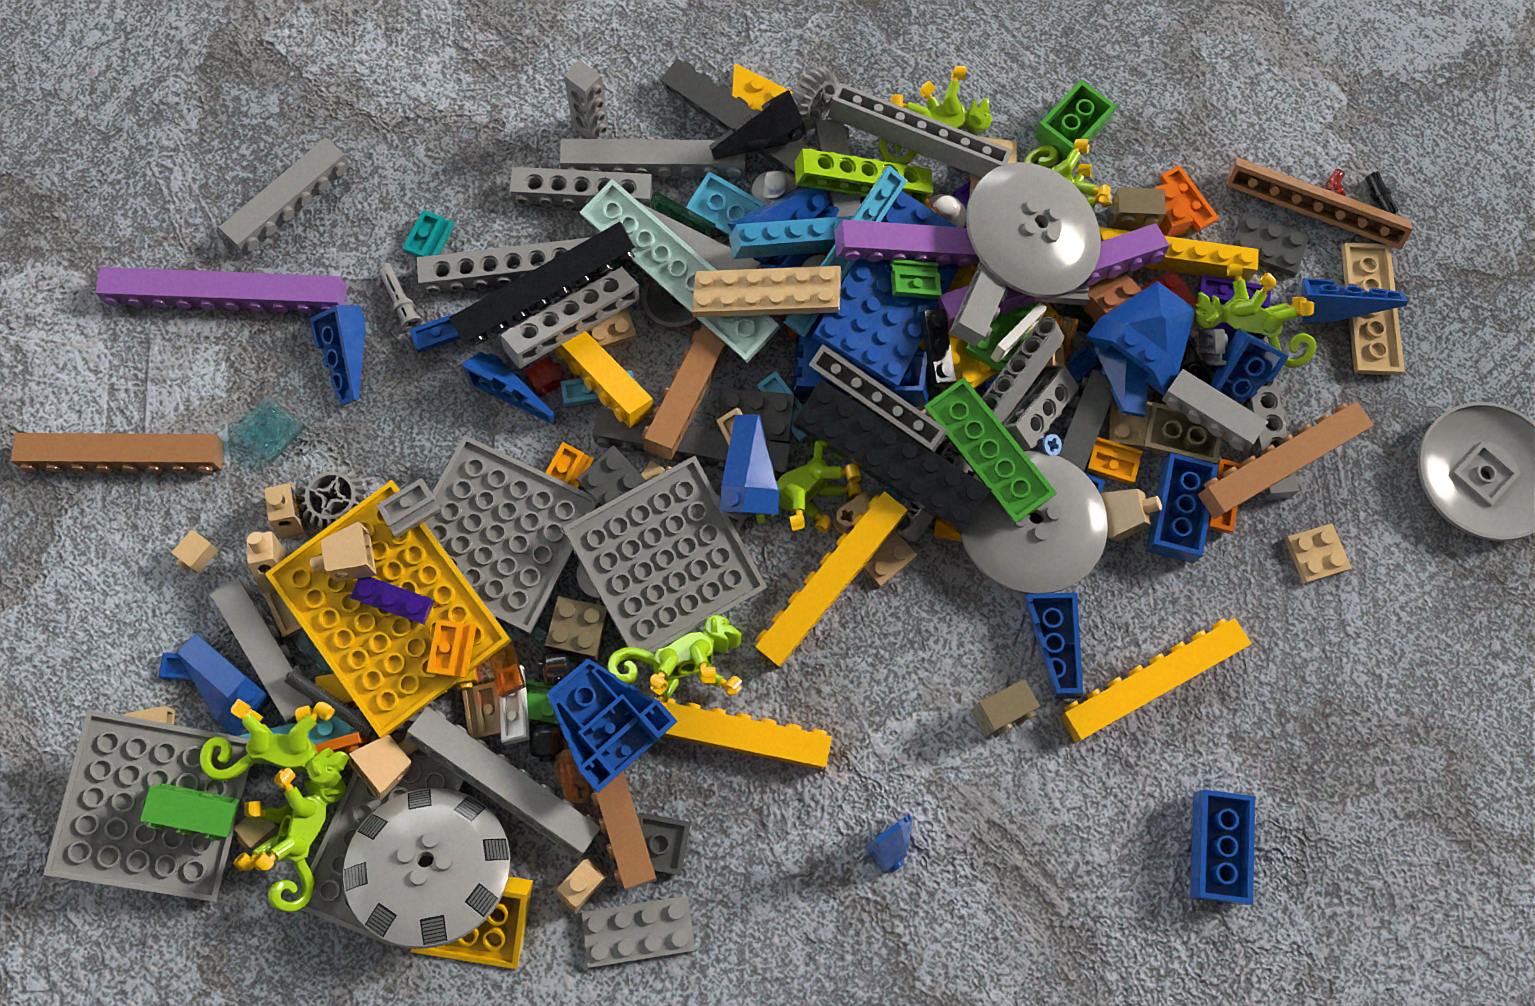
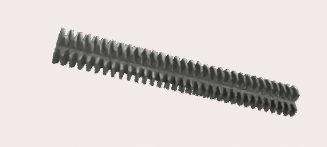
(343, 713)

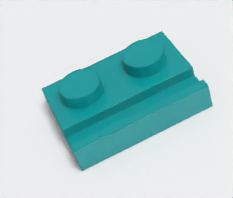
(428, 235)

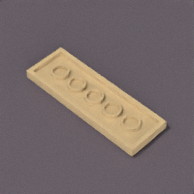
(767, 291)
(1376, 335)

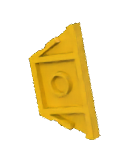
(754, 88)

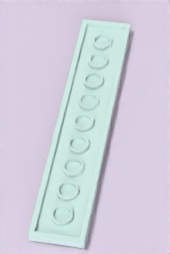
(674, 265)

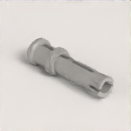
(402, 305)

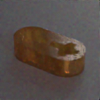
(566, 783)

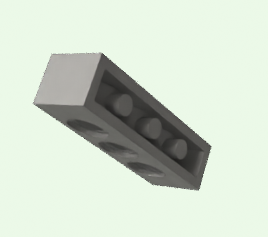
(586, 100)
(1041, 407)

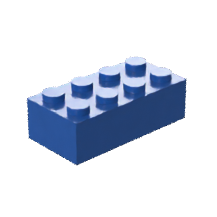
(1183, 522)
(1222, 847)

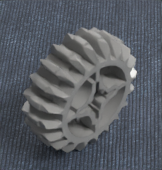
(814, 95)
(314, 490)

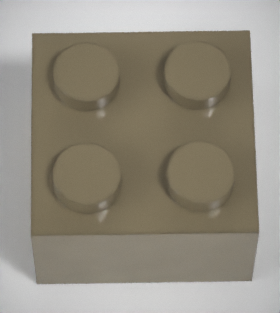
(1136, 208)
(577, 628)
(1004, 708)

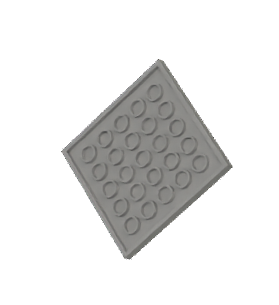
(506, 528)
(664, 557)
(104, 800)

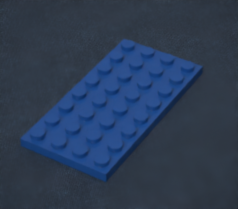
(872, 324)

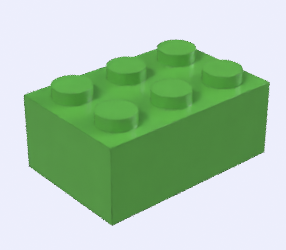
(1075, 117)
(190, 811)

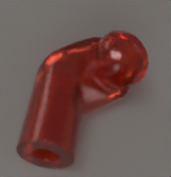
(1333, 183)

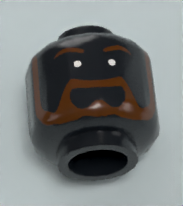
(555, 667)
(545, 741)

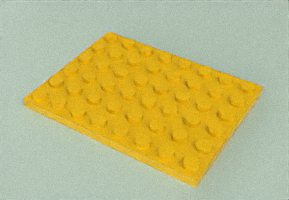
(373, 651)

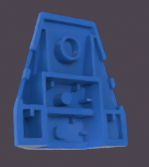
(1150, 332)
(606, 721)

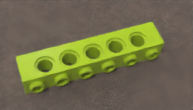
(856, 174)

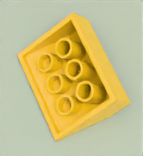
(499, 937)

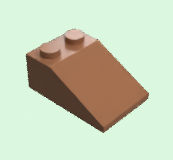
(1109, 294)

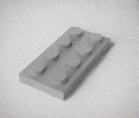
(638, 931)

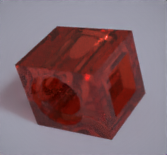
(545, 376)

